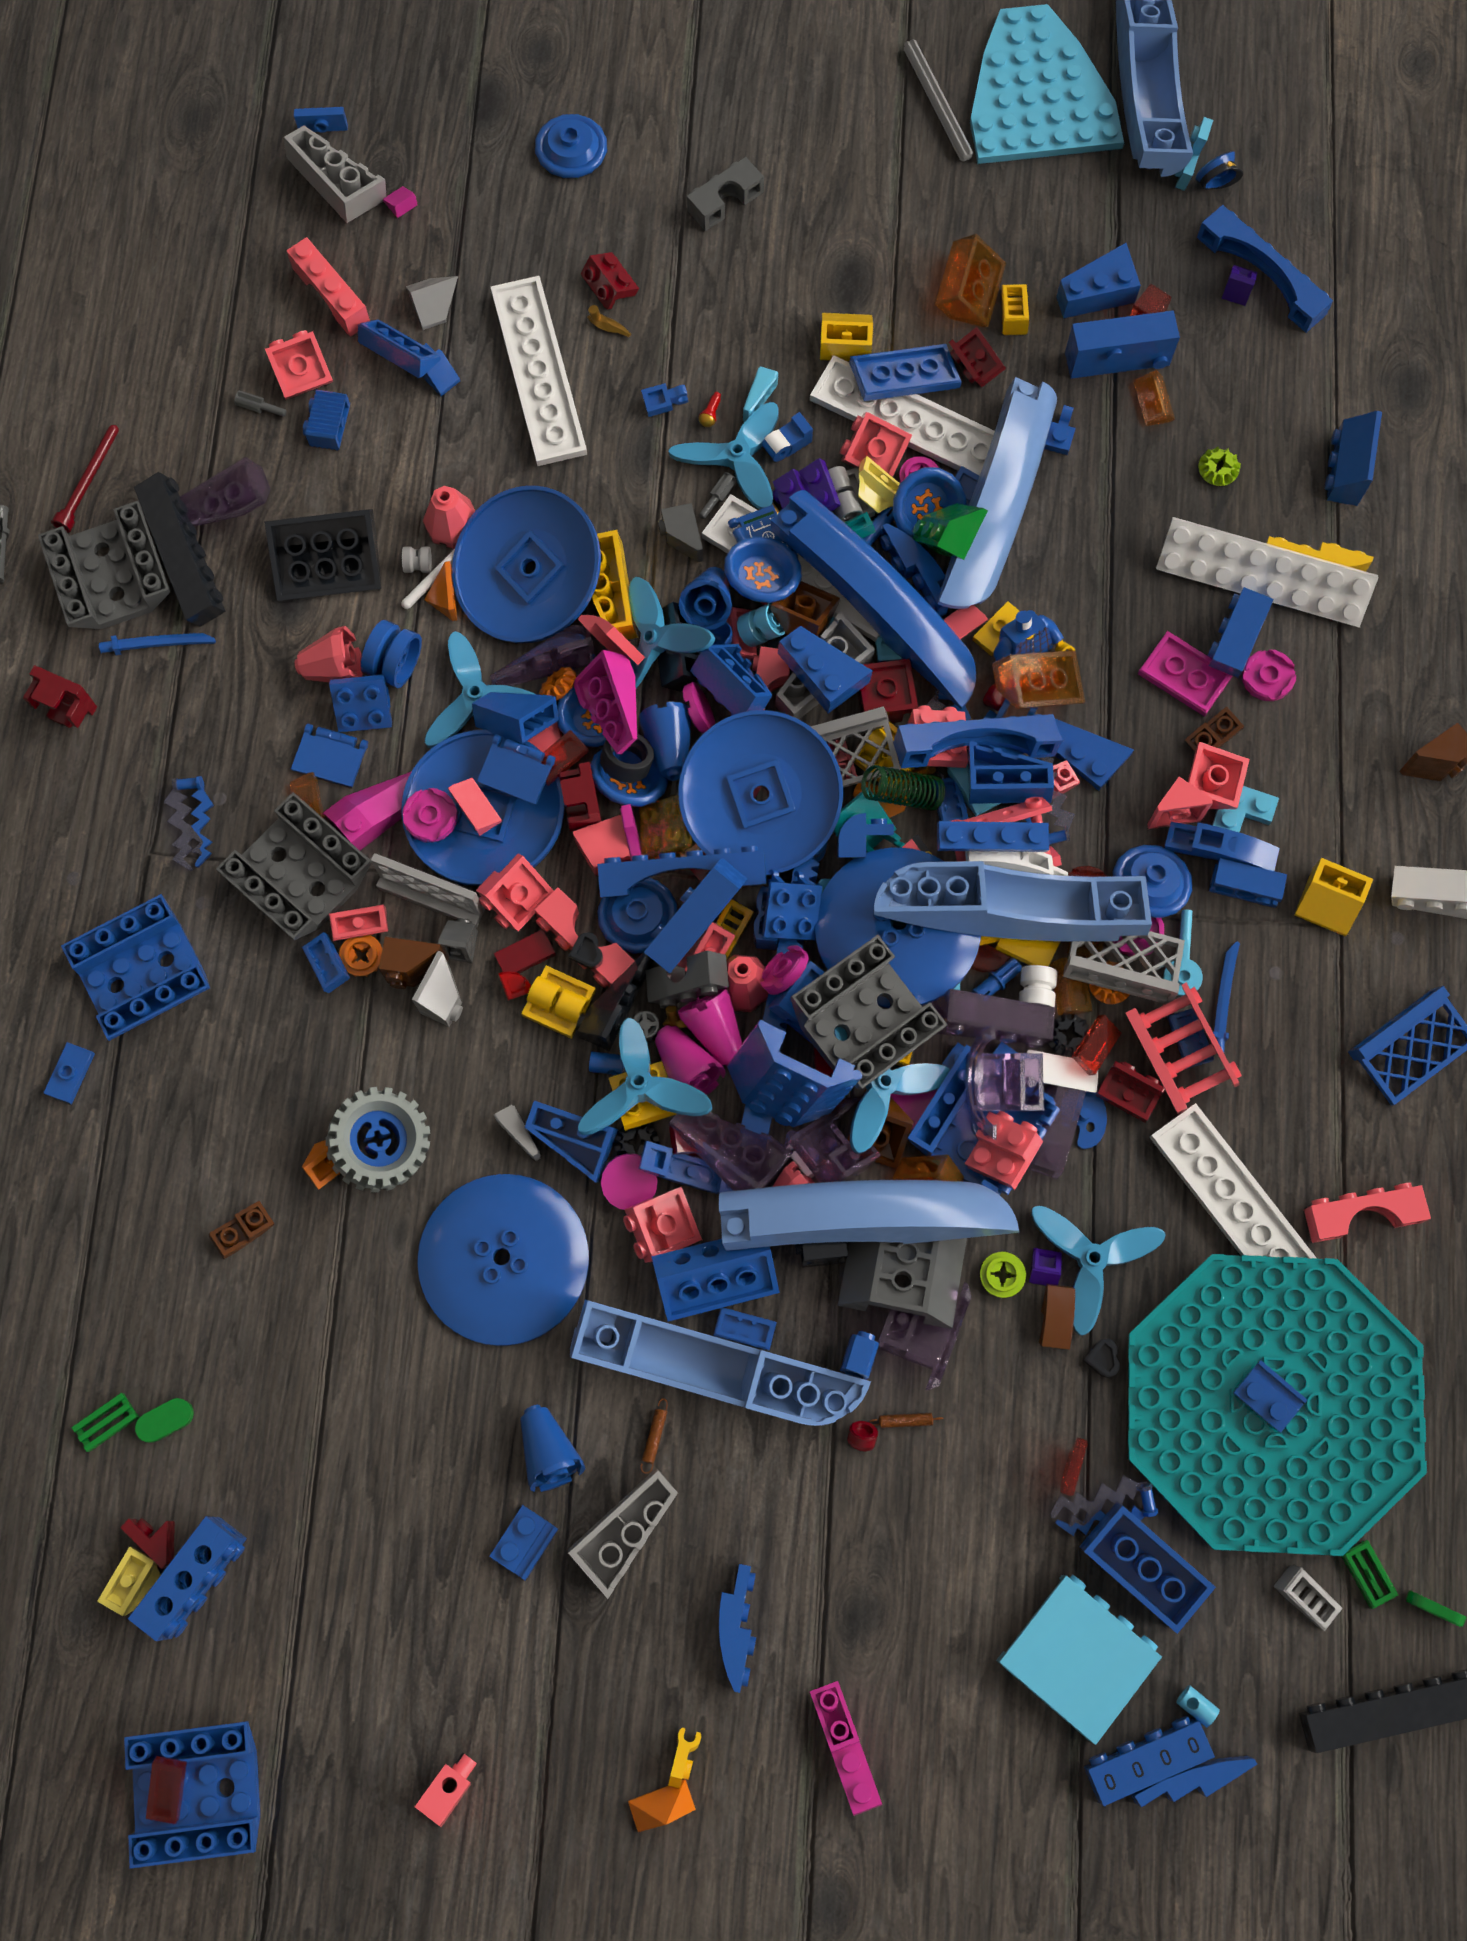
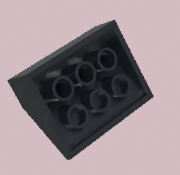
(324, 554)

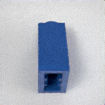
(515, 715)

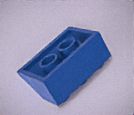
(1353, 458)

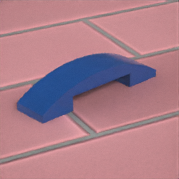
(680, 1168)

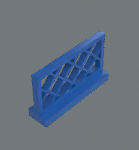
(1404, 1023)

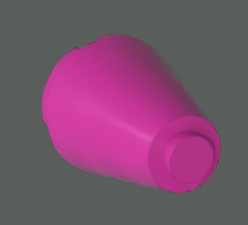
(714, 1025)
(687, 1060)

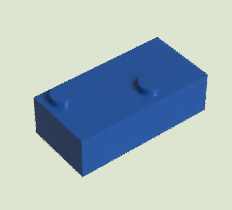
(1122, 344)
(695, 915)
(1147, 1567)

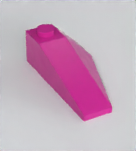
(609, 694)
(368, 812)

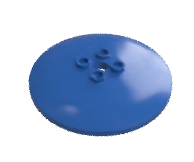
(500, 542)
(771, 753)
(524, 826)
(924, 958)
(509, 1300)

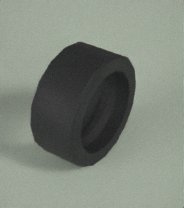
(628, 772)

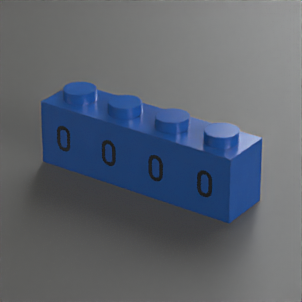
(1148, 1761)

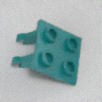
(873, 811)

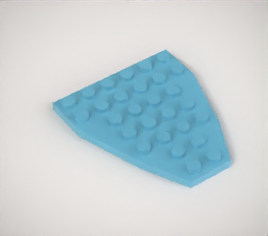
(1039, 92)

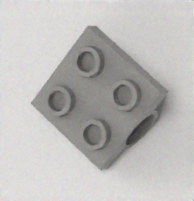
(847, 490)

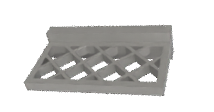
(854, 726)
(427, 890)
(1125, 979)

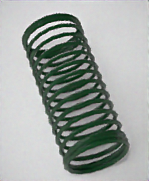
(883, 783)

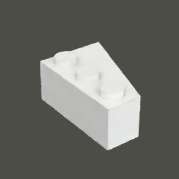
(1430, 890)

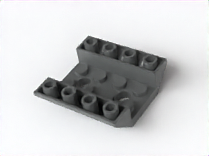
(89, 581)
(313, 857)
(848, 1000)
(930, 1266)

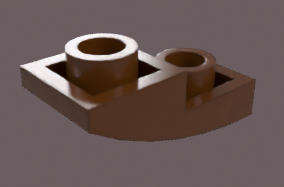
(1216, 731)
(241, 1230)
(1058, 1316)

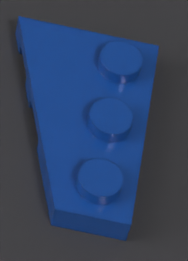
(1090, 755)

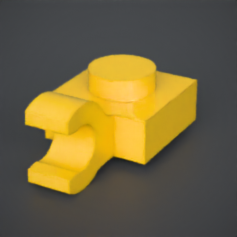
(681, 1765)

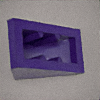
(1239, 285)

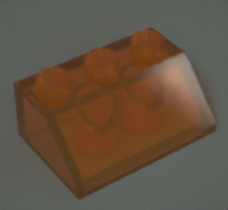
(970, 281)
(1039, 679)

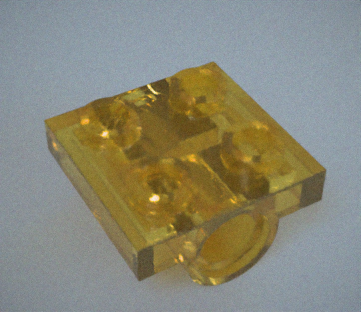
(663, 828)

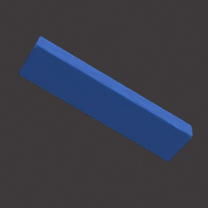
(397, 347)

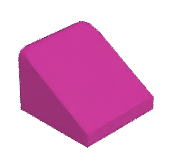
(400, 201)

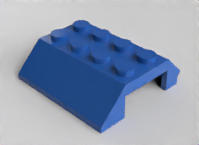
(782, 1085)
(950, 1129)

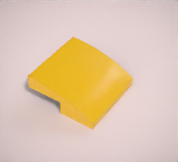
(1029, 951)

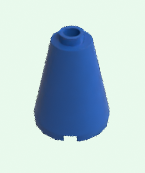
(707, 600)
(669, 735)
(547, 1450)

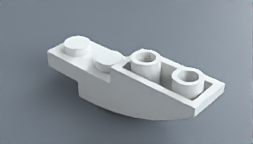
(1021, 861)

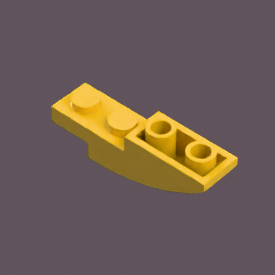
(1328, 552)

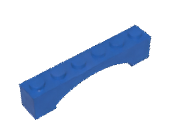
(1229, 234)
(1033, 735)
(620, 877)

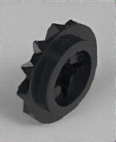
(1059, 1041)
(645, 1132)

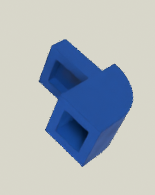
(853, 832)

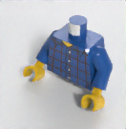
(1029, 635)

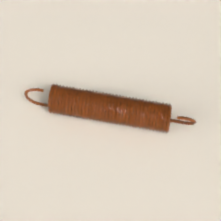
(906, 1420)
(654, 1436)

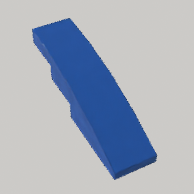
(1205, 1777)

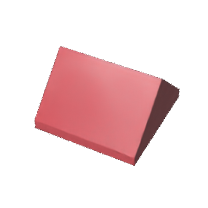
(1218, 775)
(1180, 805)

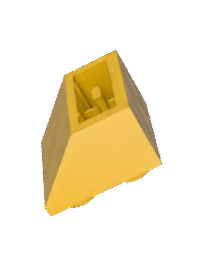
(845, 335)
(1333, 896)

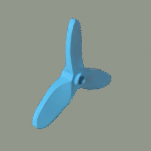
(738, 454)
(656, 636)
(470, 678)
(642, 1087)
(874, 1104)
(1089, 1280)

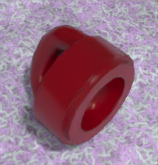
(993, 698)
(862, 1436)

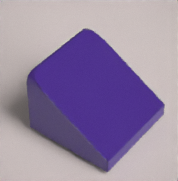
(1045, 1267)

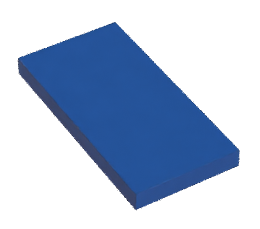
(905, 372)

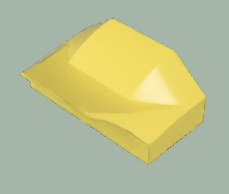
(876, 485)
(130, 1582)

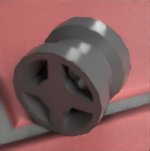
(646, 1021)

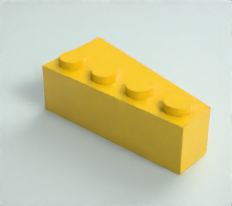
(612, 589)

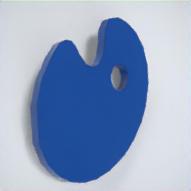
(1092, 1112)

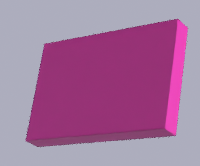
(1184, 673)

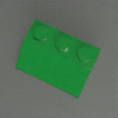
(950, 529)

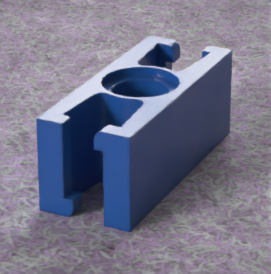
(1247, 882)

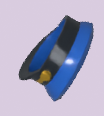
(1219, 172)

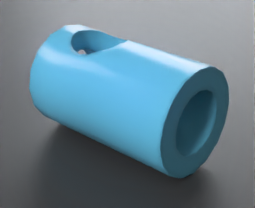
(1198, 1706)

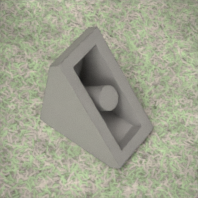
(432, 299)

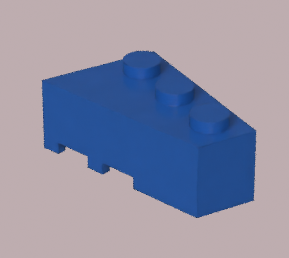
(1100, 284)
(1239, 632)
(823, 668)
(730, 679)
(1006, 777)
(561, 1133)

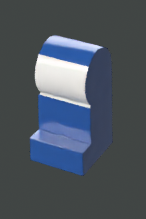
(788, 438)

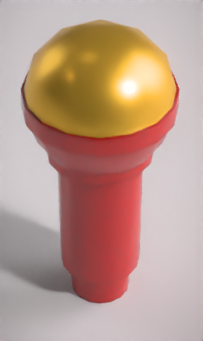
(708, 416)

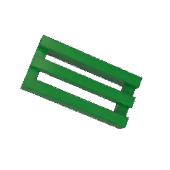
(83, 1436)
(1355, 1550)

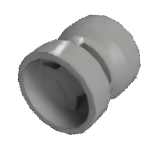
(416, 559)

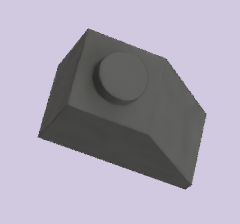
(681, 530)
(459, 940)

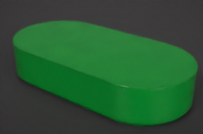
(164, 1420)
(1435, 1608)

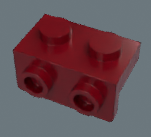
(608, 279)
(977, 357)
(1130, 1090)

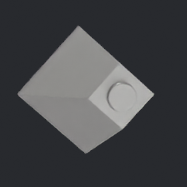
(438, 994)

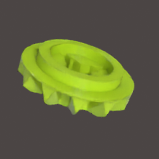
(1228, 472)
(1012, 1266)

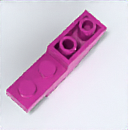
(845, 1748)

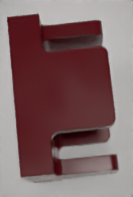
(889, 687)
(65, 698)
(580, 797)

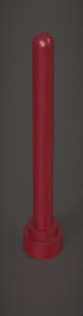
(66, 516)

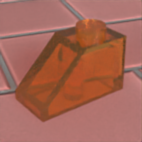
(928, 1168)

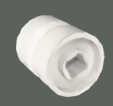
(1038, 985)

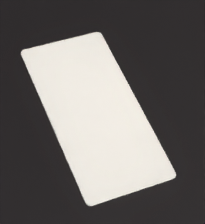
(1066, 1073)

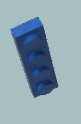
(992, 836)

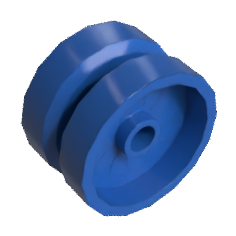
(391, 653)

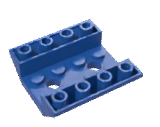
(131, 951)
(208, 1820)

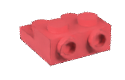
(298, 364)
(877, 440)
(954, 757)
(514, 893)
(1009, 1155)
(661, 1224)

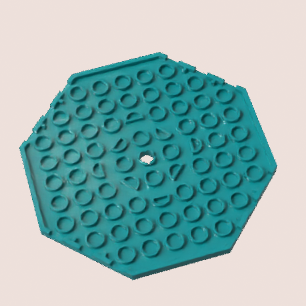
(1224, 1466)

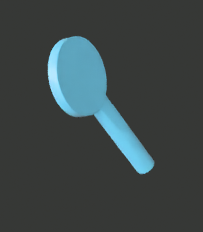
(1189, 970)

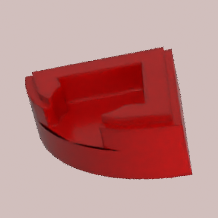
(514, 984)

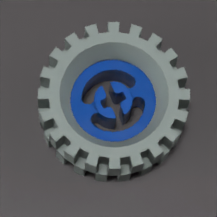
(369, 1110)

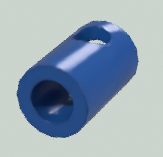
(606, 1063)

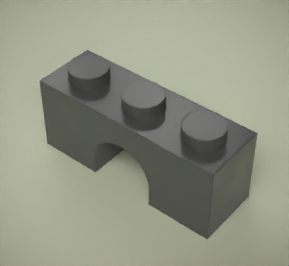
(739, 180)
(704, 977)

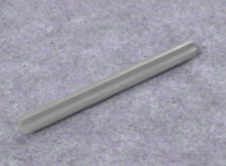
(938, 100)

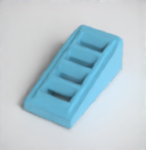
(762, 387)

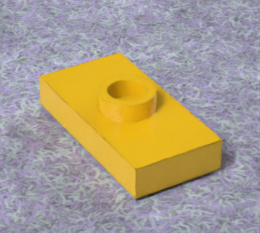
(989, 634)

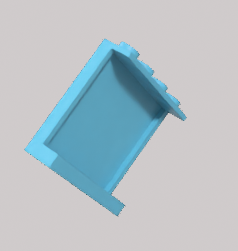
(1080, 1658)

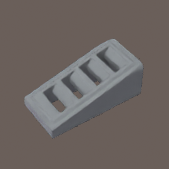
(512, 1123)
(1293, 1583)

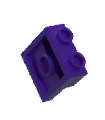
(813, 479)

